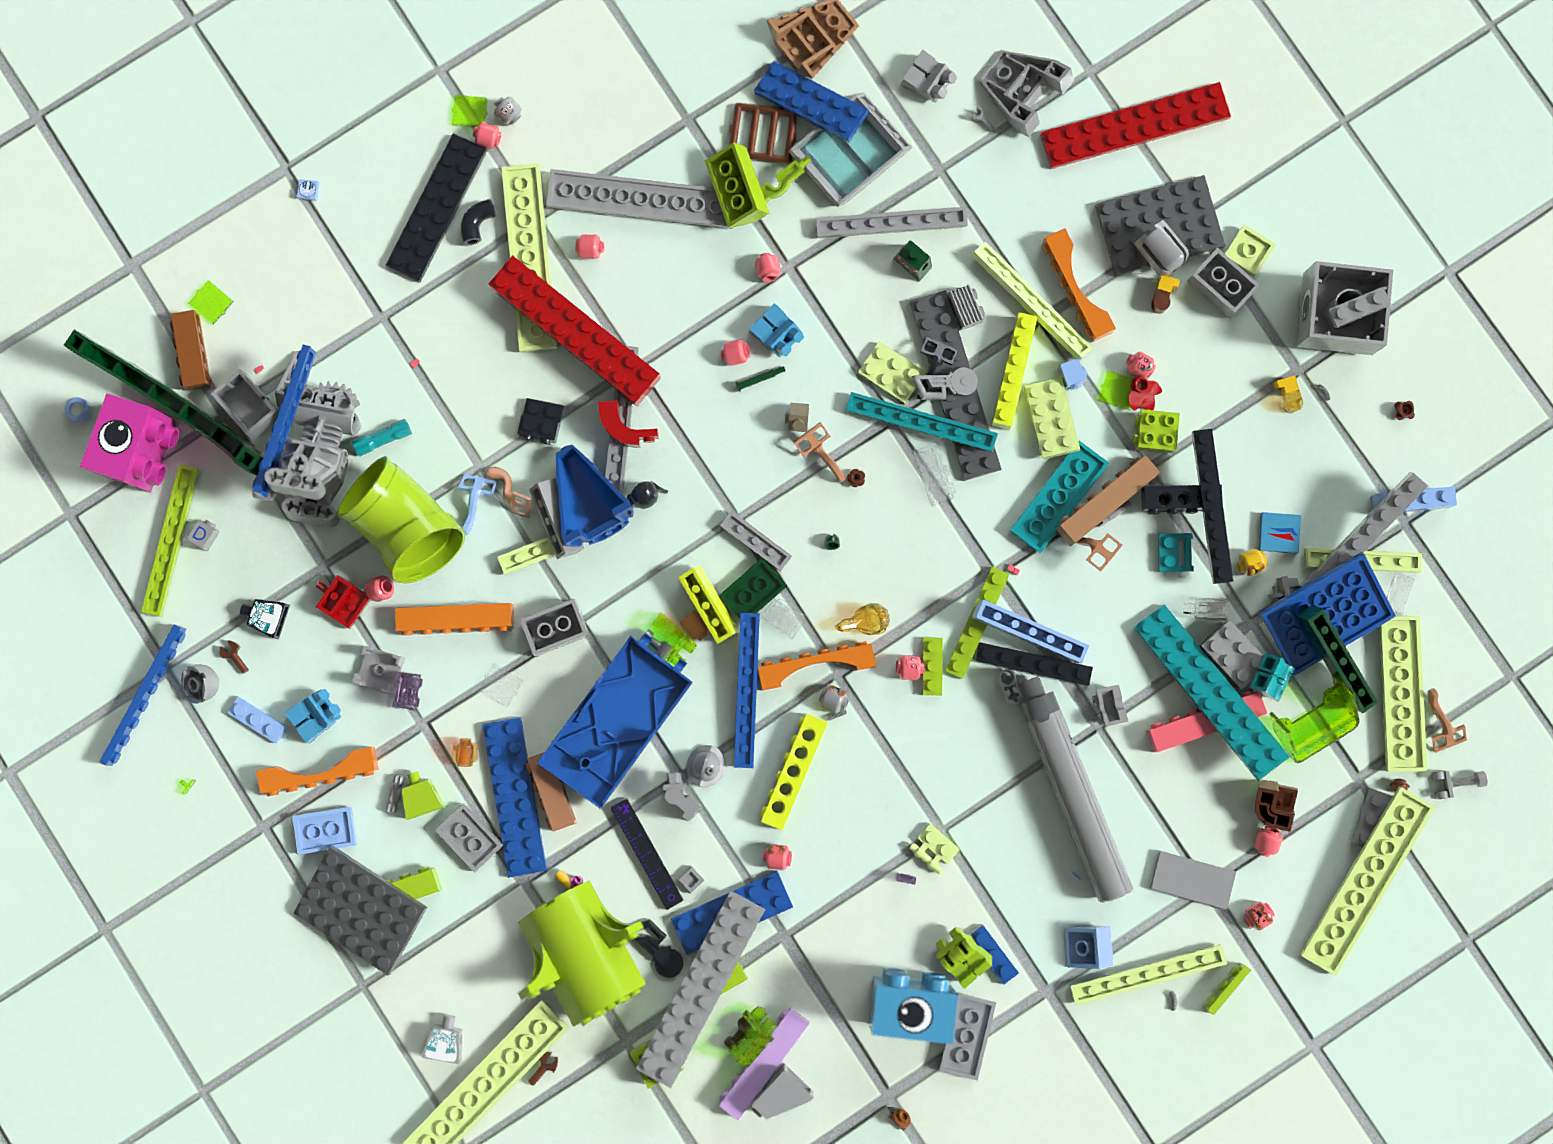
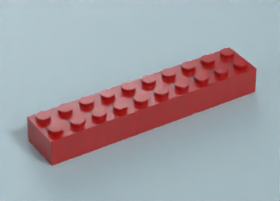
(574, 331)

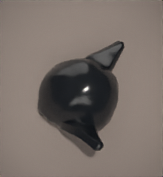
(645, 494)

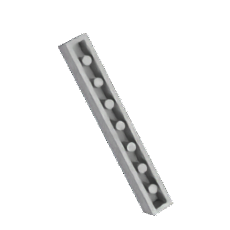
(1373, 524)

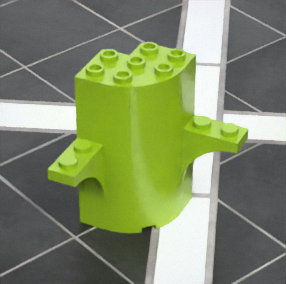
(581, 954)

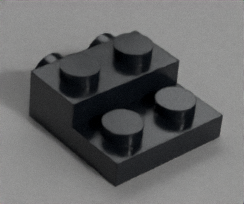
(540, 421)

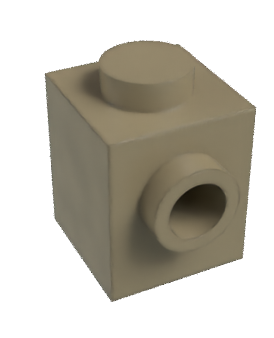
(797, 417)

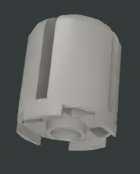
(1162, 249)

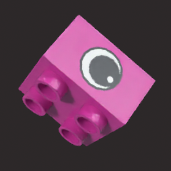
(130, 443)

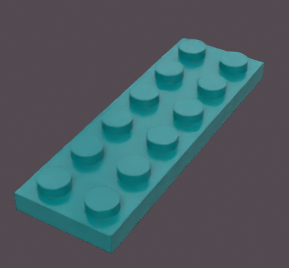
(1059, 497)

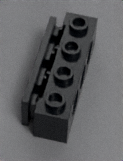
(1170, 494)

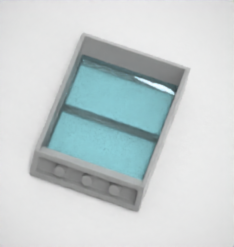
(848, 168)

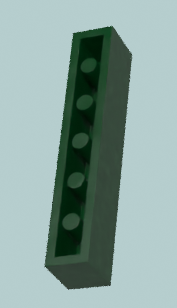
(1336, 655)

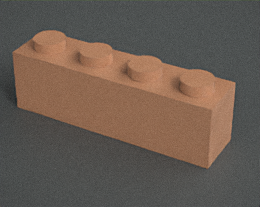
(553, 796)

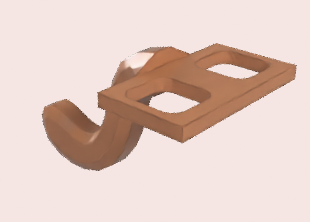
(816, 446)
(501, 474)
(1097, 547)
(1447, 729)

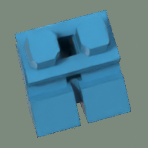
(783, 337)
(320, 708)

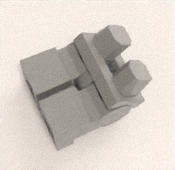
(935, 84)
(676, 795)

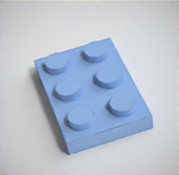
(324, 829)

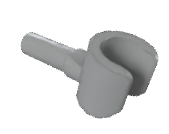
(980, 118)

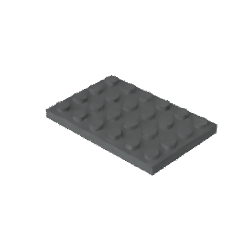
(1182, 205)
(360, 910)

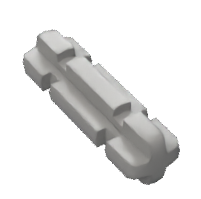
(395, 794)

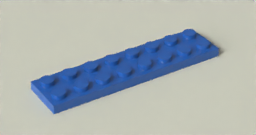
(514, 797)

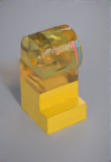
(1290, 393)

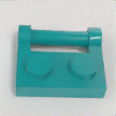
(1169, 552)

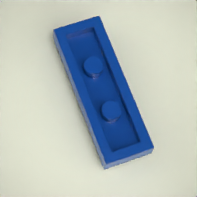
(1000, 963)

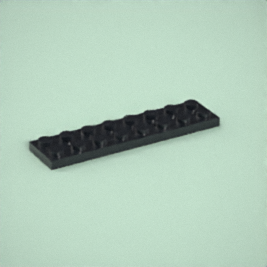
(436, 207)

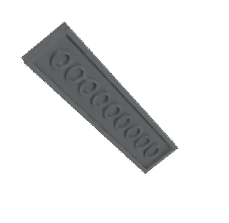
(936, 320)

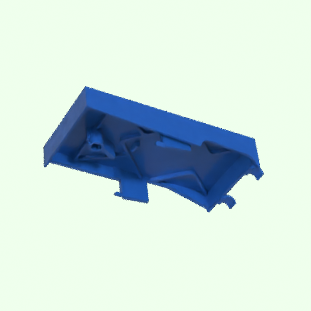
(615, 721)

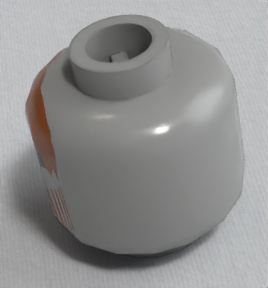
(833, 699)

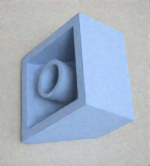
(1088, 947)

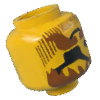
(1252, 562)

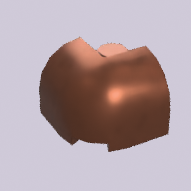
(1275, 805)

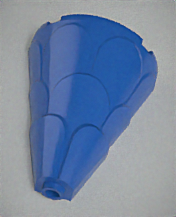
(587, 500)

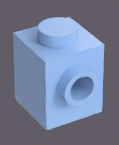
(1072, 374)

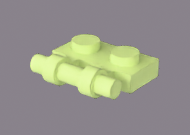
(938, 844)

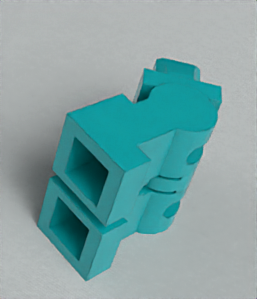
(1274, 679)

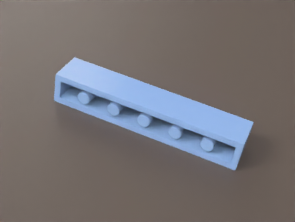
(1030, 631)

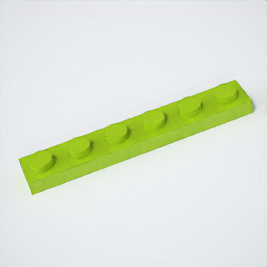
(974, 629)

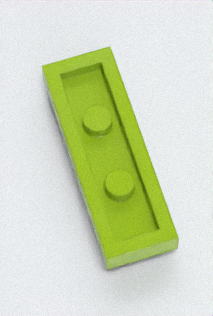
(933, 666)
(1226, 988)

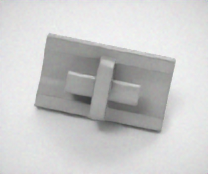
(1284, 586)

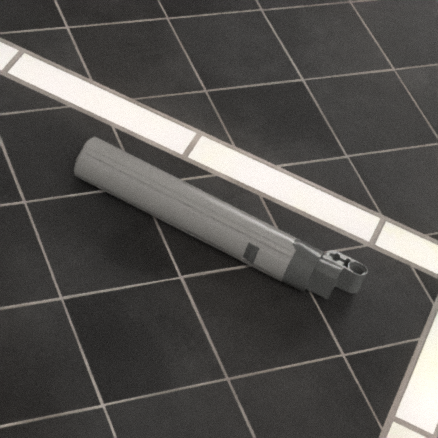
(1071, 787)

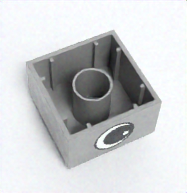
(1331, 285)

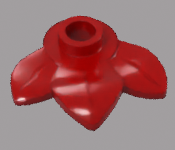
(1145, 395)

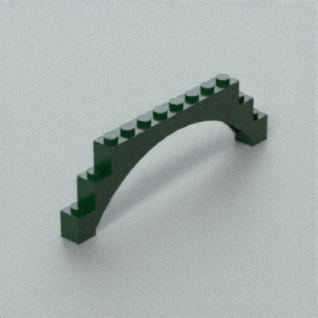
(231, 443)

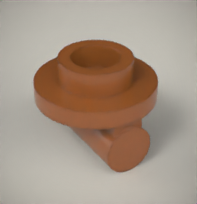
(900, 1118)

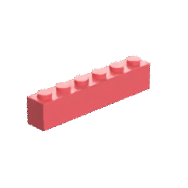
(1194, 725)

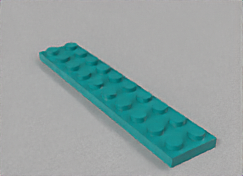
(1211, 692)

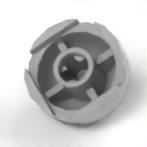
(200, 683)

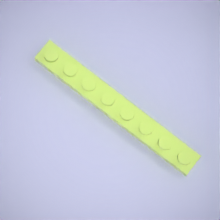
(1032, 301)
(1148, 974)

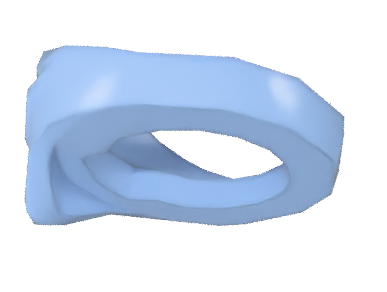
(84, 416)

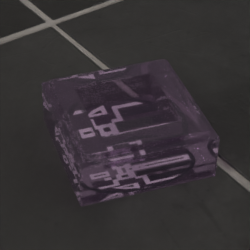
(906, 878)

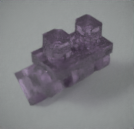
(407, 691)

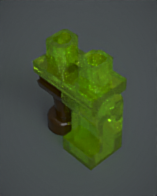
(756, 1035)

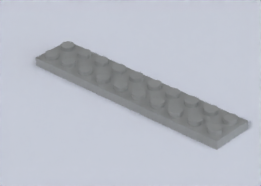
(634, 198)
(700, 989)

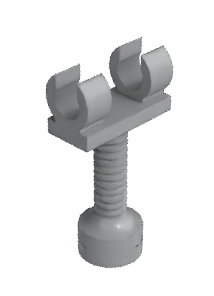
(1479, 779)

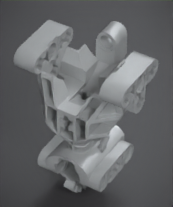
(315, 465)

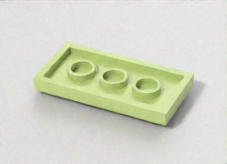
(1052, 418)

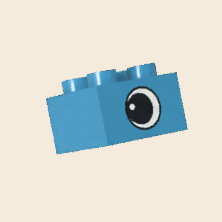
(913, 1008)

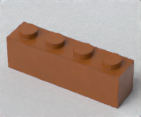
(190, 350)

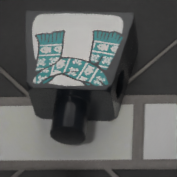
(266, 616)

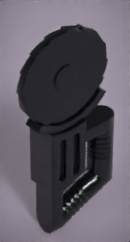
(667, 960)

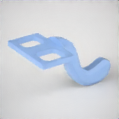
(474, 492)

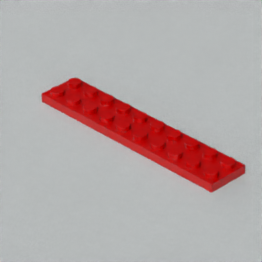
(1135, 125)

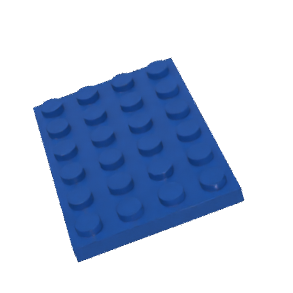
(1349, 598)

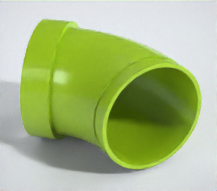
(401, 522)

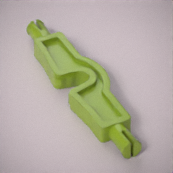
(785, 178)

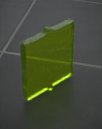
(469, 110)
(210, 302)
(1116, 390)

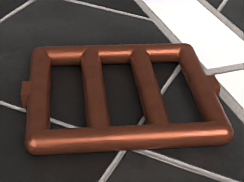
(774, 111)

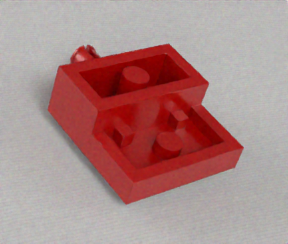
(342, 601)

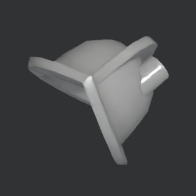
(705, 766)

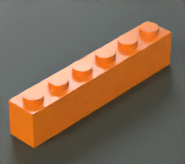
(454, 618)

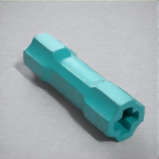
(370, 442)

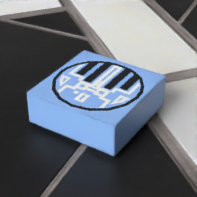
(308, 190)

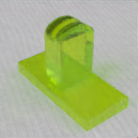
(187, 785)

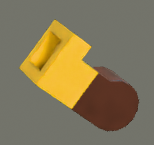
(1161, 299)

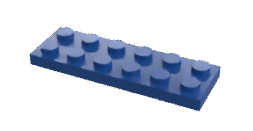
(811, 101)
(695, 924)

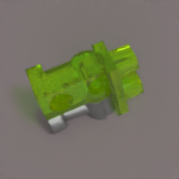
(674, 640)

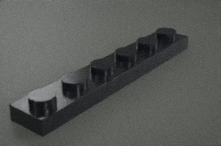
(1034, 664)

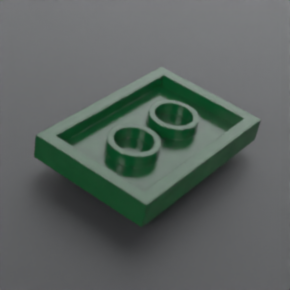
(753, 589)

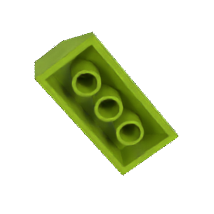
(736, 186)

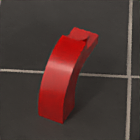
(626, 436)

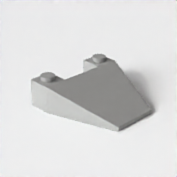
(1017, 83)

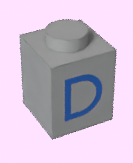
(203, 534)

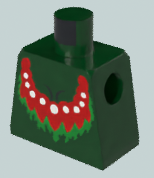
(913, 260)

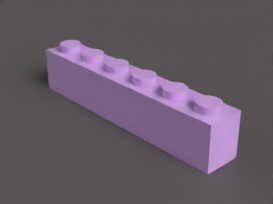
(752, 1079)

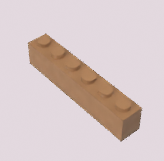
(1108, 500)

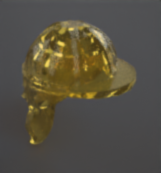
(868, 619)

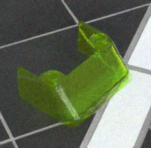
(1321, 725)

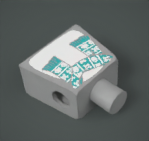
(445, 1042)

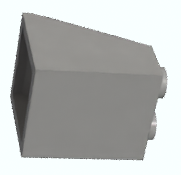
(781, 1094)

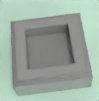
(690, 879)

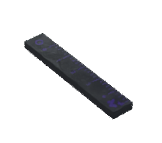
(647, 854)

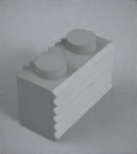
(965, 307)

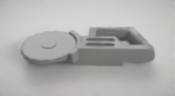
(961, 381)

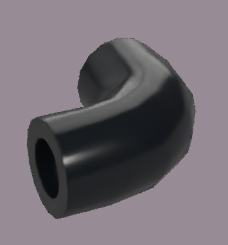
(473, 218)

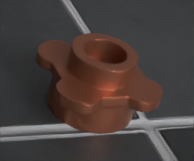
(1409, 410)

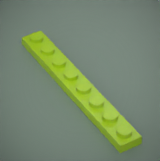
(170, 540)

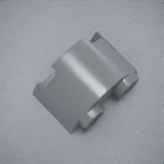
(1110, 706)

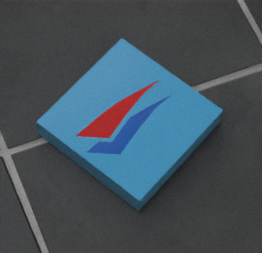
(1279, 532)

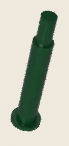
(759, 378)

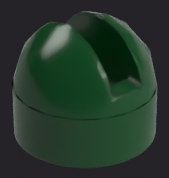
(832, 542)

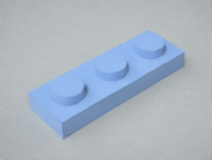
(257, 720)

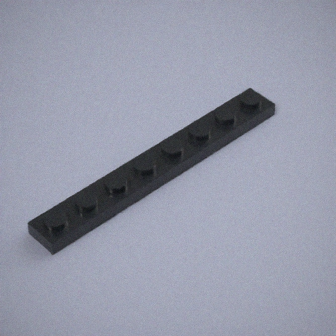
(1212, 506)

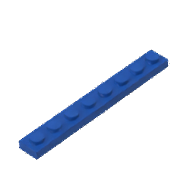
(285, 418)
(746, 690)
(140, 701)

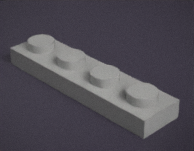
(755, 540)

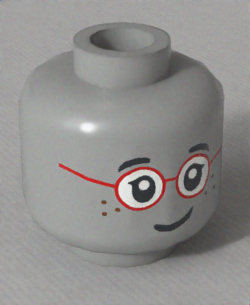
(507, 110)

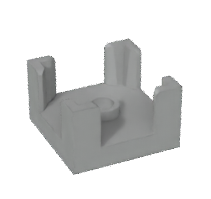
(379, 670)

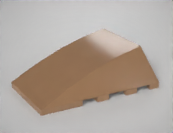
(812, 35)

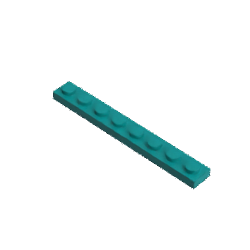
(922, 422)

